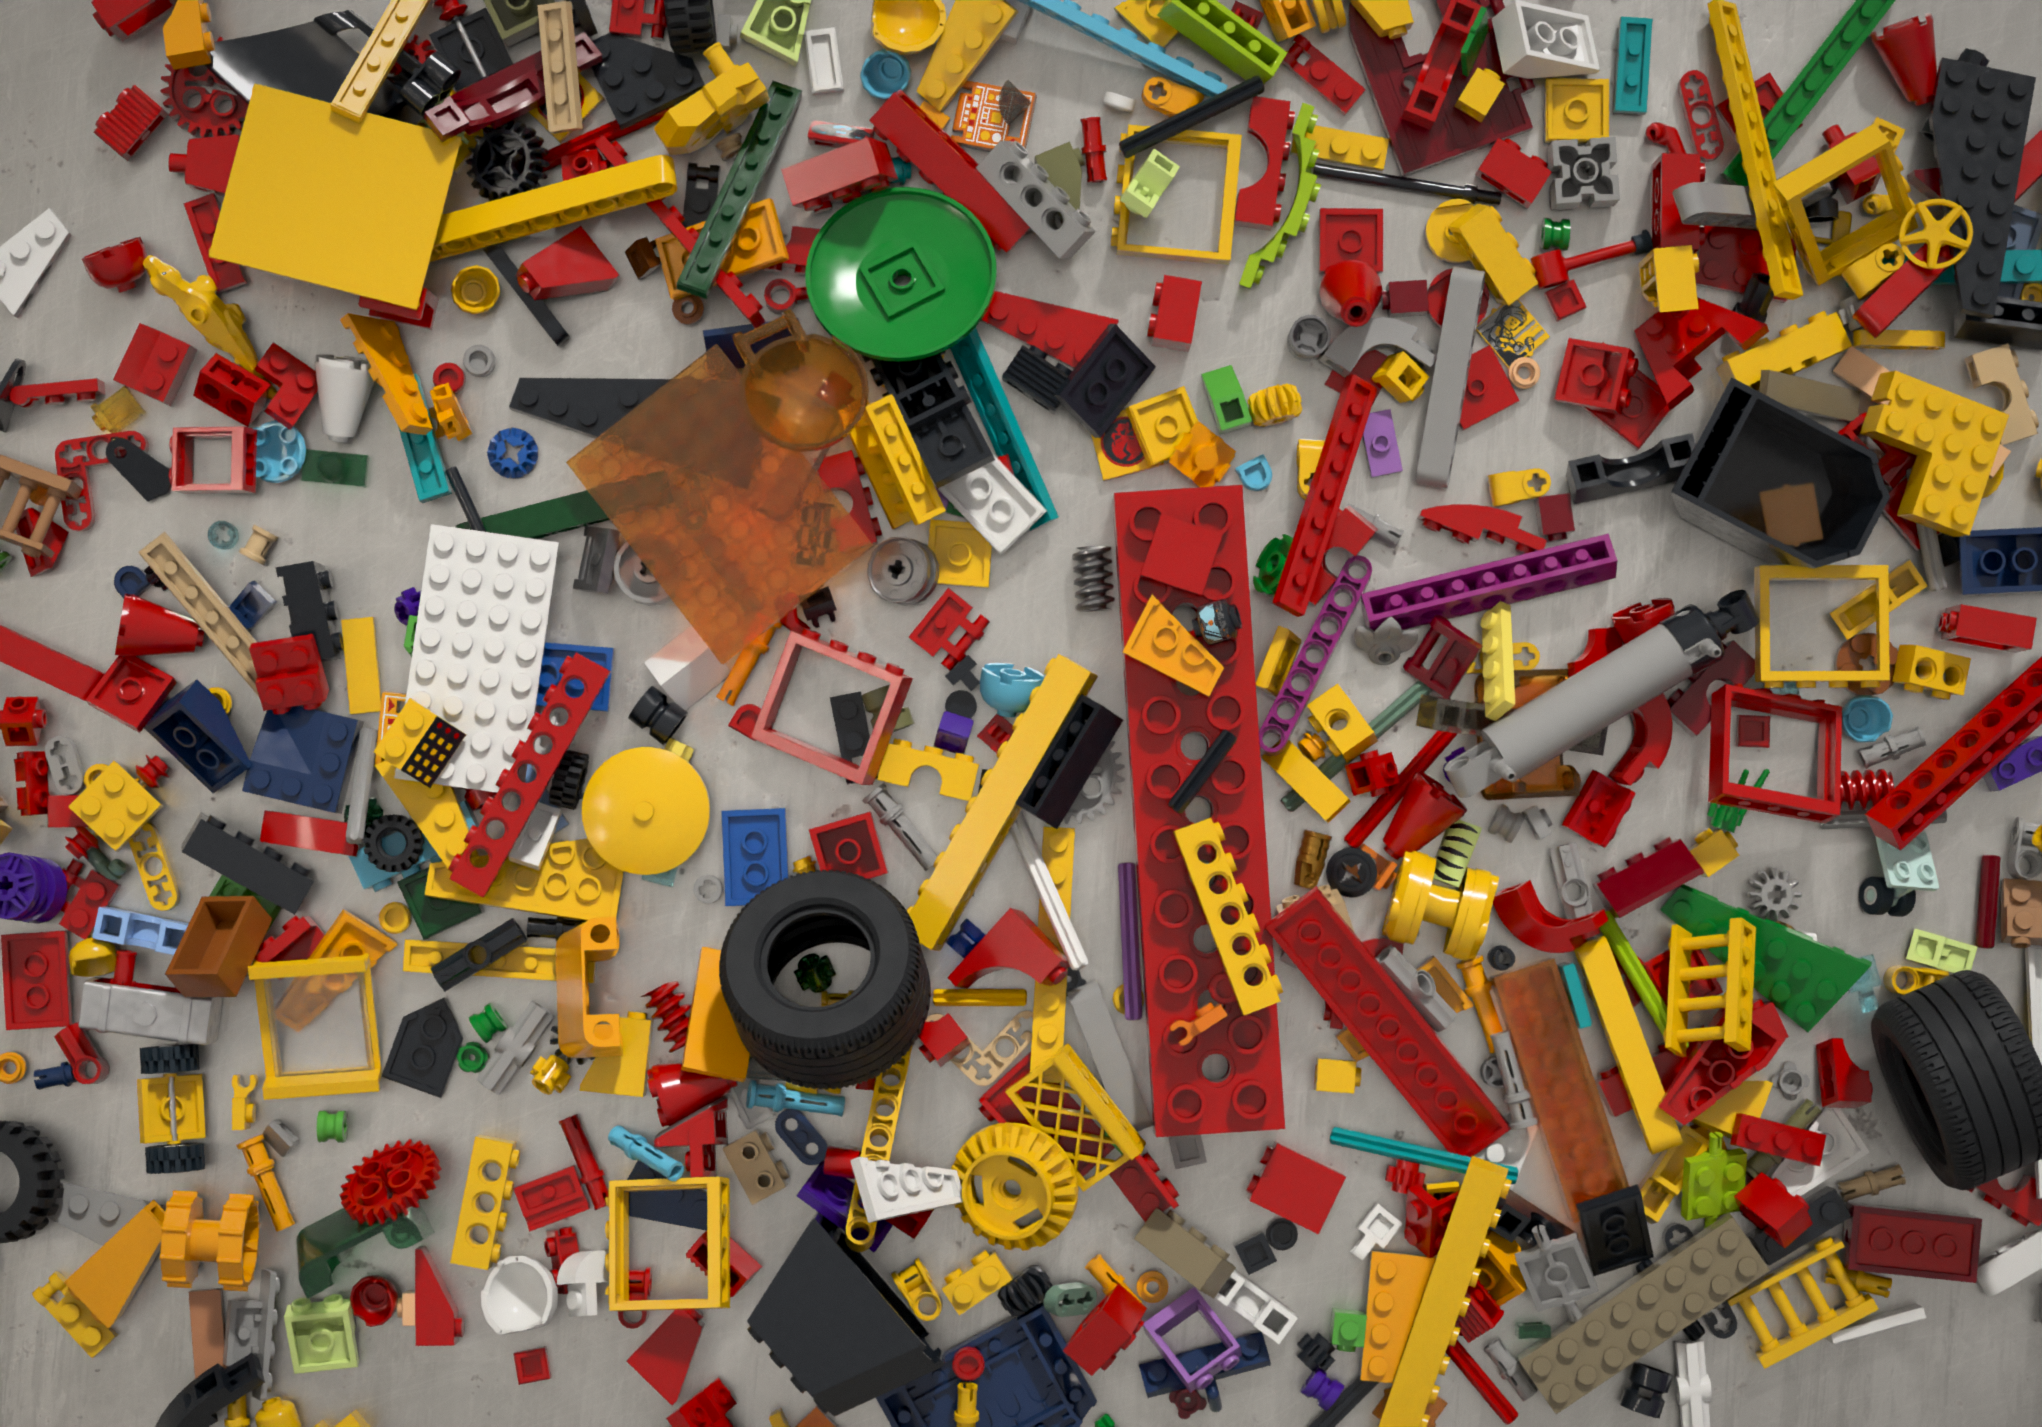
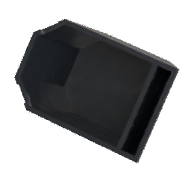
(1760, 447)
(839, 1324)

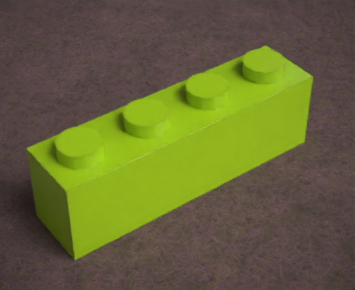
(1224, 37)

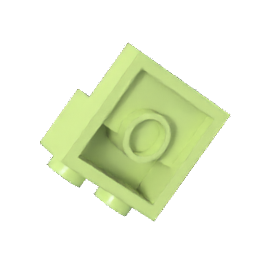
(321, 1334)

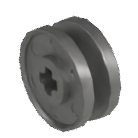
(886, 567)

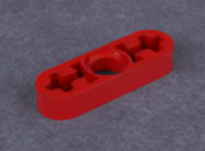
(1687, 95)

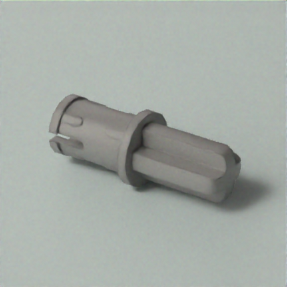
(1386, 532)

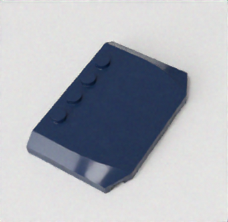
(1022, 1383)

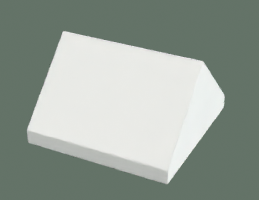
(687, 668)

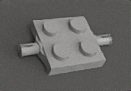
(1556, 1272)

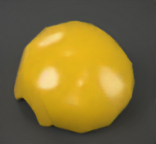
(475, 289)
(92, 958)

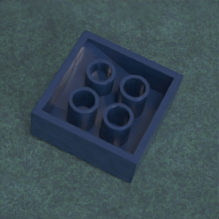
(304, 758)

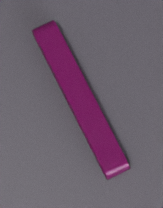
(1315, 640)

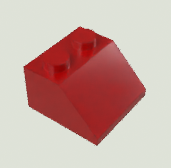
(155, 364)

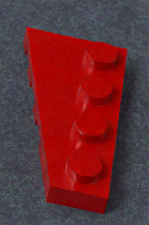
(1054, 329)

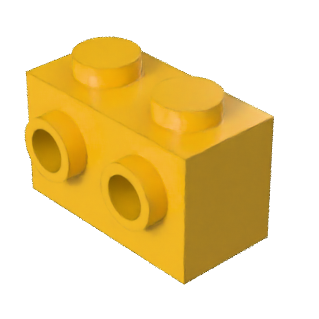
(977, 1281)

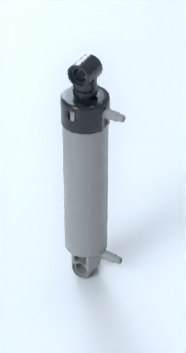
(1601, 694)

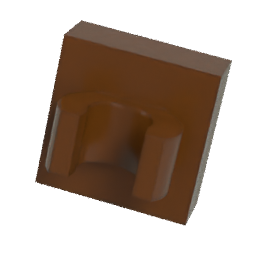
(643, 257)

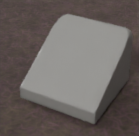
(280, 1137)

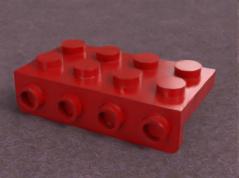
(999, 1106)

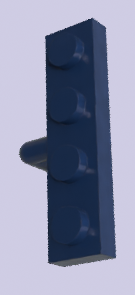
(1161, 1379)

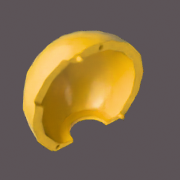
(907, 24)

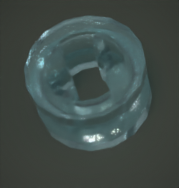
(232, 532)

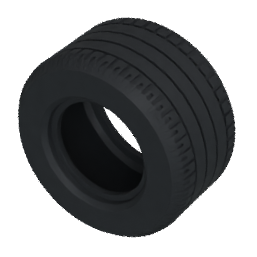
(836, 1041)
(1962, 1078)

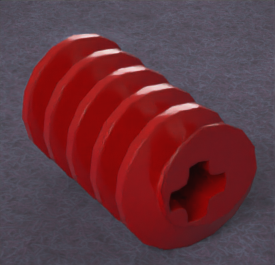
(1865, 787)
(670, 1012)

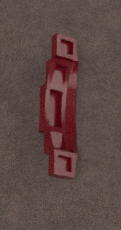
(502, 94)

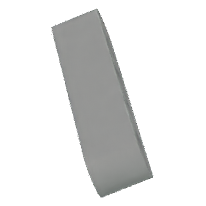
(1109, 1053)

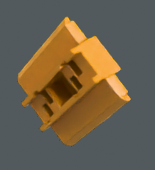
(1202, 456)

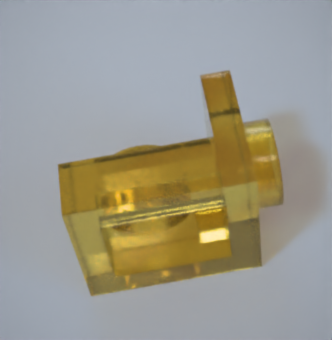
(117, 411)

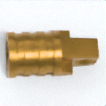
(1311, 859)

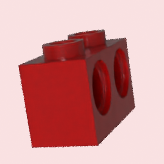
(231, 390)

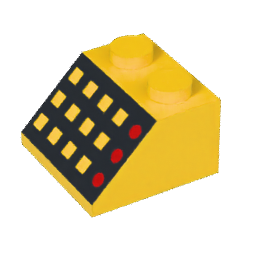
(419, 743)

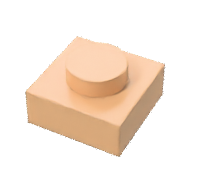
(406, 1308)

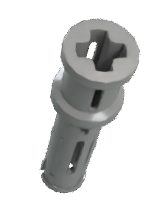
(891, 814)
(1520, 1096)

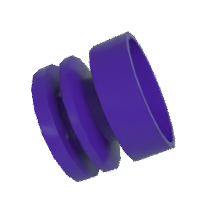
(30, 888)

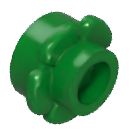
(465, 1063)

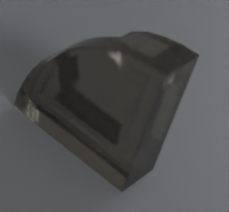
(1011, 102)

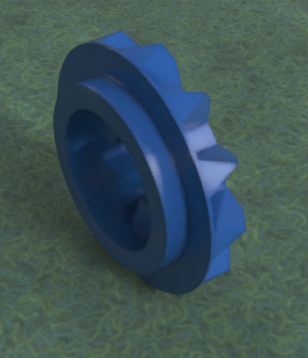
(527, 456)

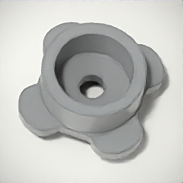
(1799, 1081)

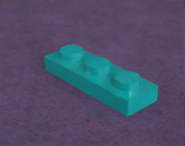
(1632, 65)

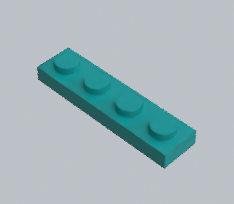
(426, 461)

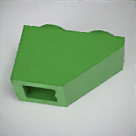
(1226, 399)

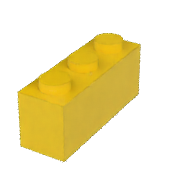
(1495, 252)

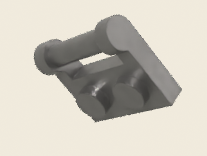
(598, 560)

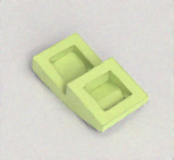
(1940, 952)

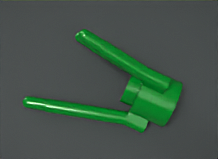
(1730, 817)

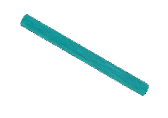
(1407, 1151)

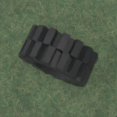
(569, 780)
(374, 838)

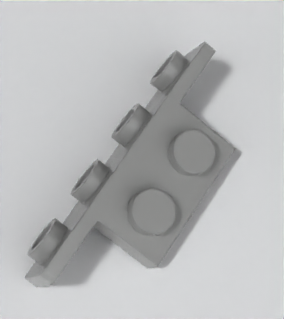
(250, 1329)

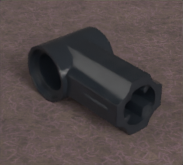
(1755, 298)

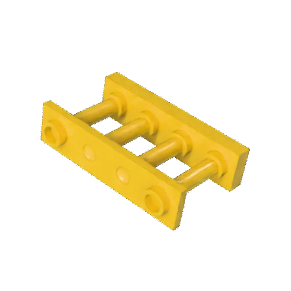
(895, 464)
(1736, 999)
(1828, 1320)

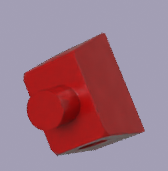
(206, 163)
(1859, 179)

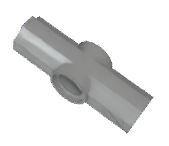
(1569, 870)
(1418, 988)
(515, 1047)

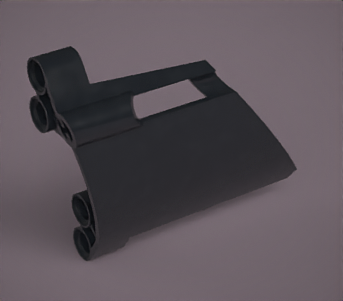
(316, 62)

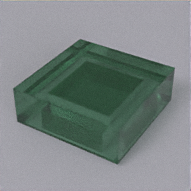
(1527, 1330)

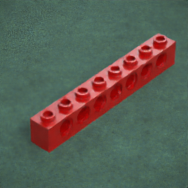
(1960, 761)
(481, 879)

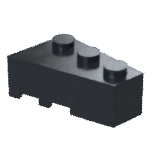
(311, 607)

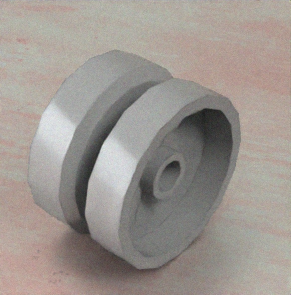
(633, 580)

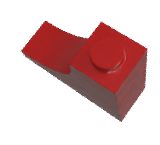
(1013, 945)

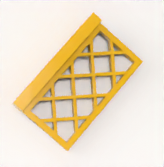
(1094, 1098)

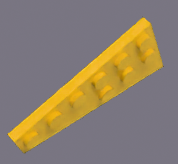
(570, 884)

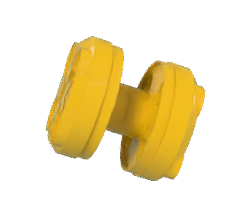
(1461, 911)

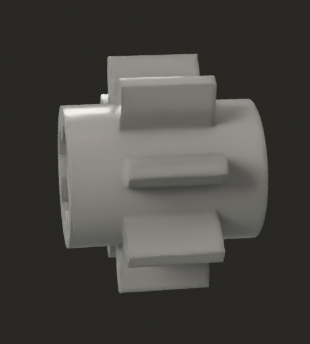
(1848, 308)

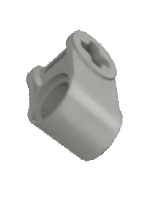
(2022, 846)

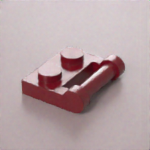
(1451, 661)

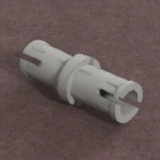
(1892, 747)
(1511, 1369)

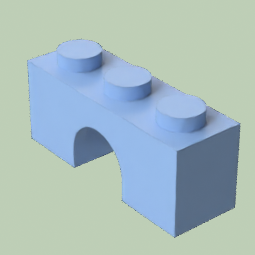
(138, 929)

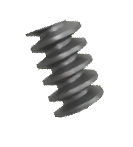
(1092, 578)

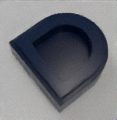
(131, 581)

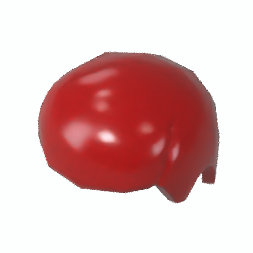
(374, 1300)

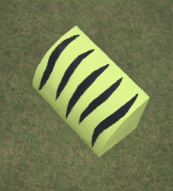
(1455, 852)

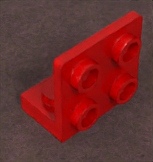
(1143, 1186)

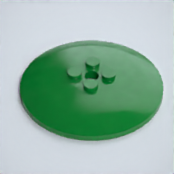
(895, 235)

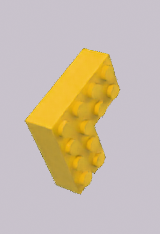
(1952, 444)

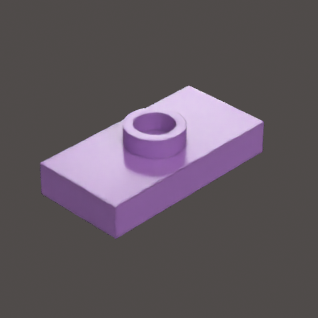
(1381, 444)

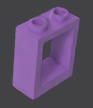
(1177, 1313)

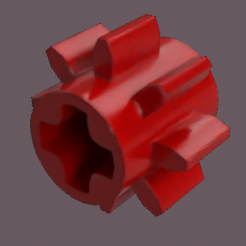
(1404, 1175)

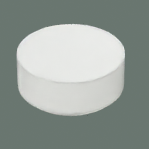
(1119, 102)

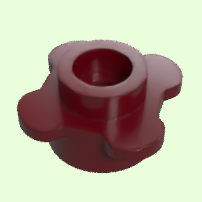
(1186, 1409)

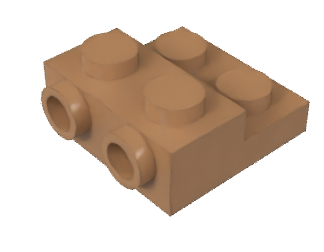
(2021, 912)

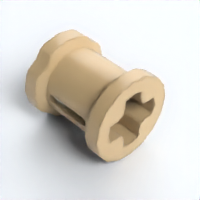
(258, 544)

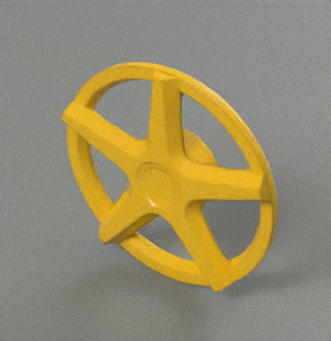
(1936, 233)

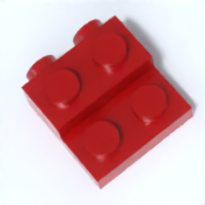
(1596, 376)
(289, 673)

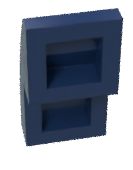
(252, 605)

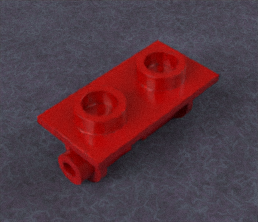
(33, 769)
(559, 1249)

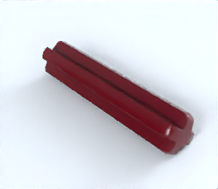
(1988, 901)

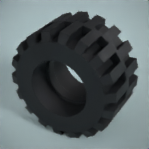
(690, 25)

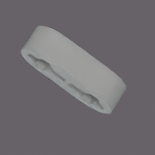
(57, 766)

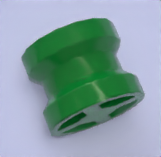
(1555, 234)
(488, 1022)

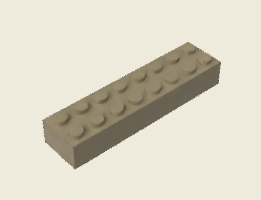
(1643, 1313)

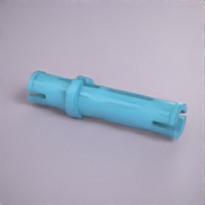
(637, 1148)

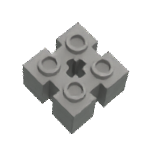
(1597, 159)

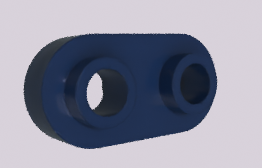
(801, 1136)

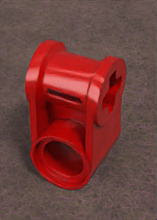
(637, 1292)

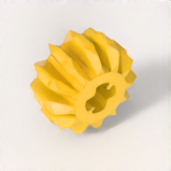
(1275, 405)

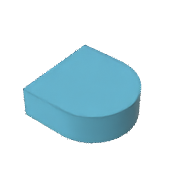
(1255, 474)

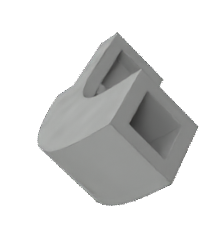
(1376, 335)

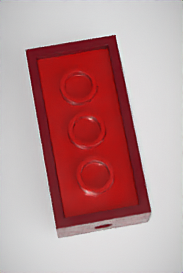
(1911, 1242)

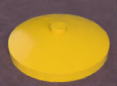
(646, 810)

